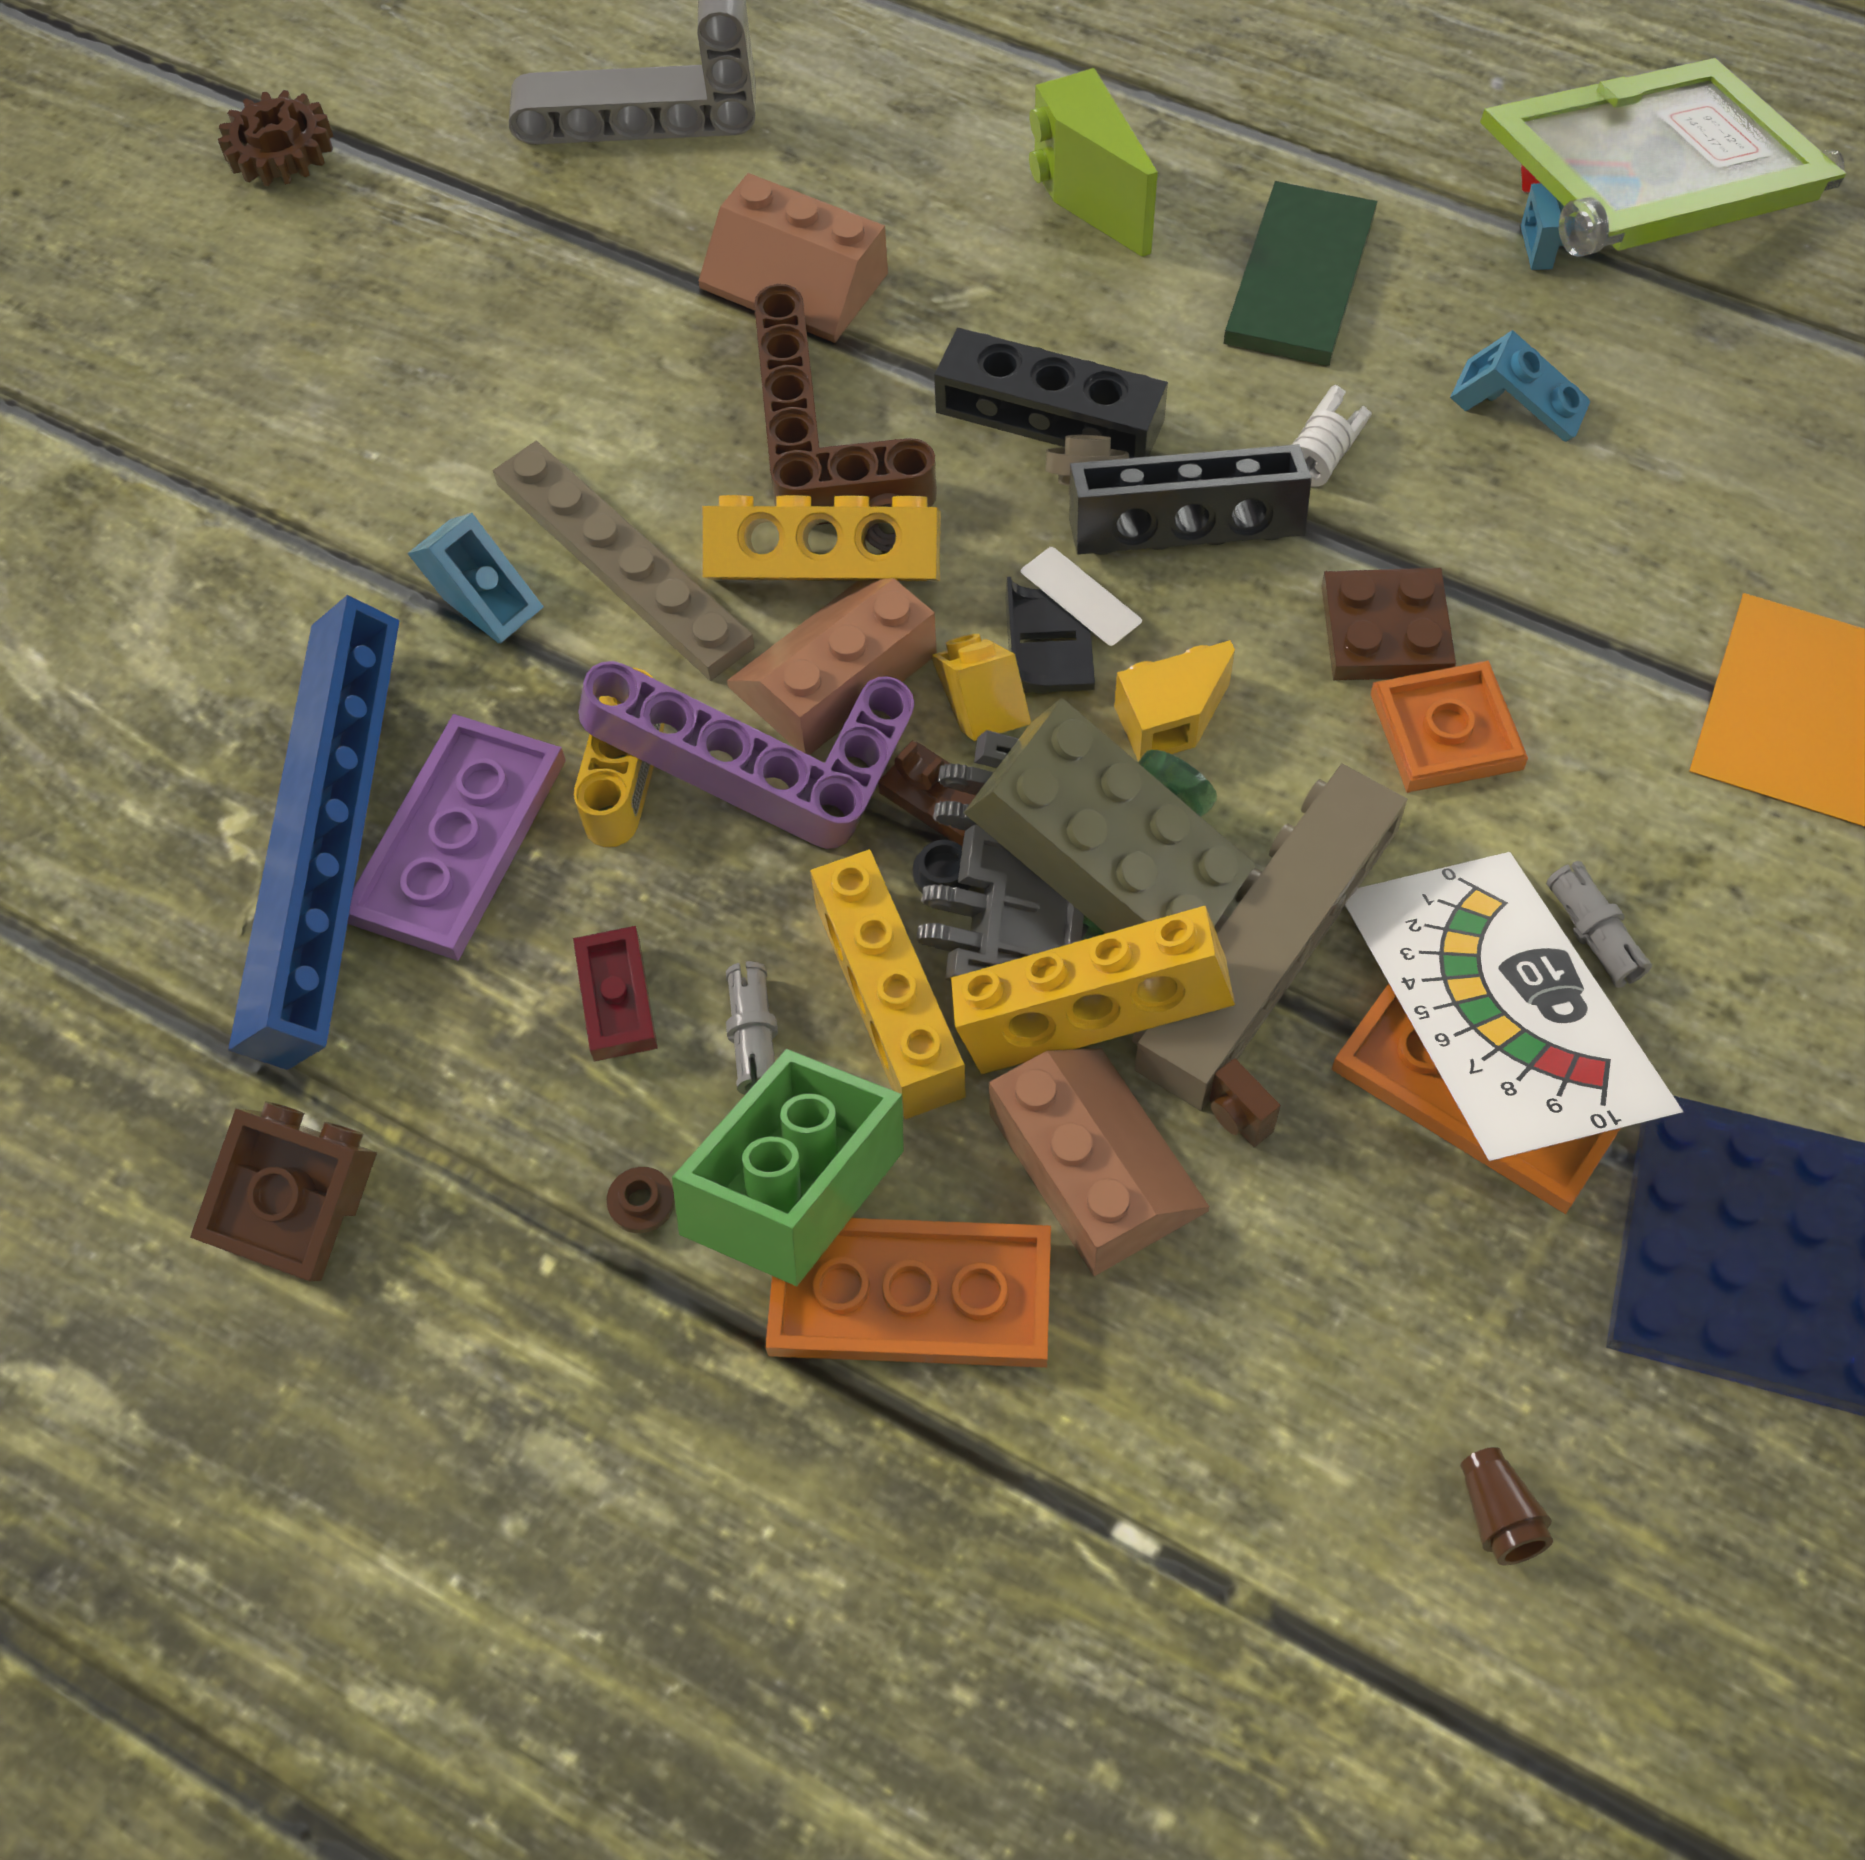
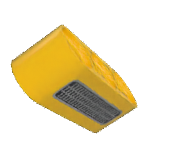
(614, 783)

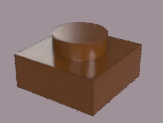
(1243, 1103)

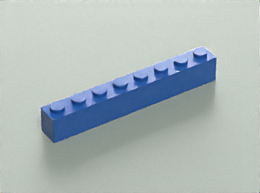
(315, 838)

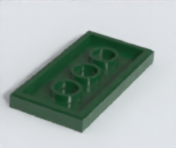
(1300, 273)

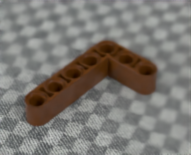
(794, 452)

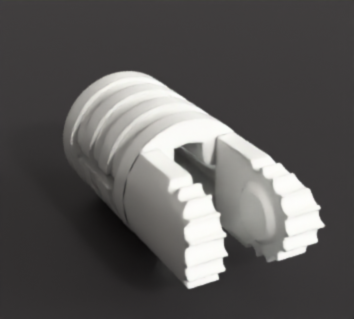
(1329, 435)

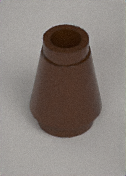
(1505, 1509)

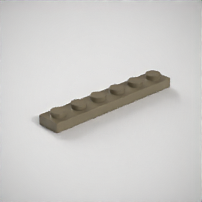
(624, 560)

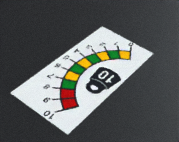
(1507, 1007)

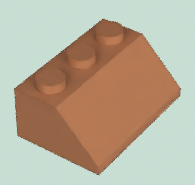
(789, 238)
(819, 669)
(1093, 1154)

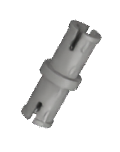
(1599, 924)
(751, 1023)

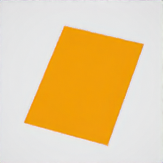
(1789, 710)

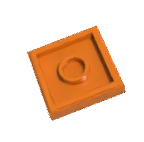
(1448, 726)

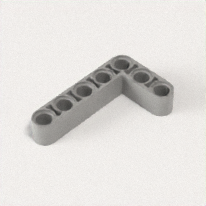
(647, 100)

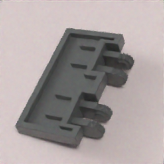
(1018, 908)

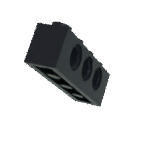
(1047, 394)
(1189, 499)

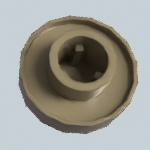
(1080, 449)

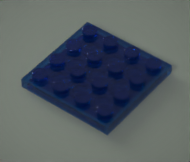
(1746, 1254)

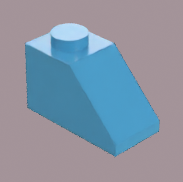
(476, 577)

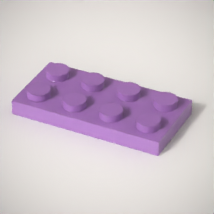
(454, 836)

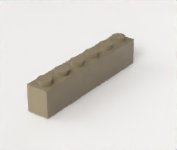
(1277, 927)

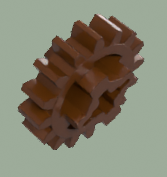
(275, 137)

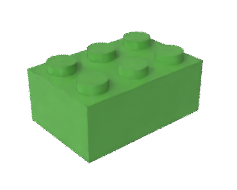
(789, 1166)

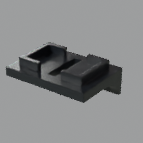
(1050, 664)

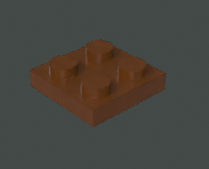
(1387, 623)

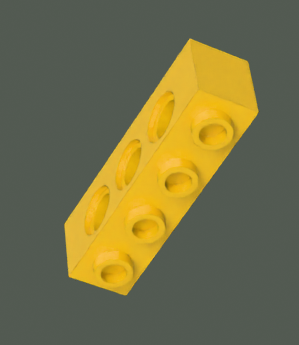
(731, 556)
(888, 984)
(1092, 990)

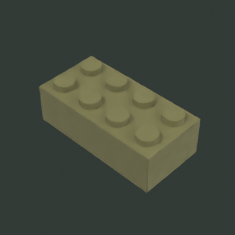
(1104, 827)

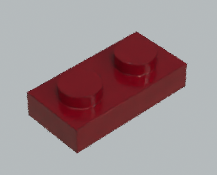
(614, 993)

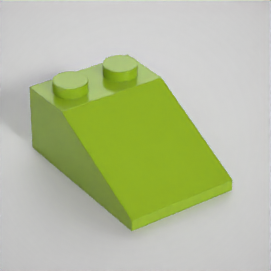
(1093, 159)

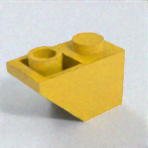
(982, 685)
(1173, 699)

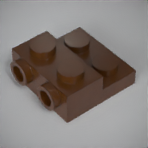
(283, 1190)

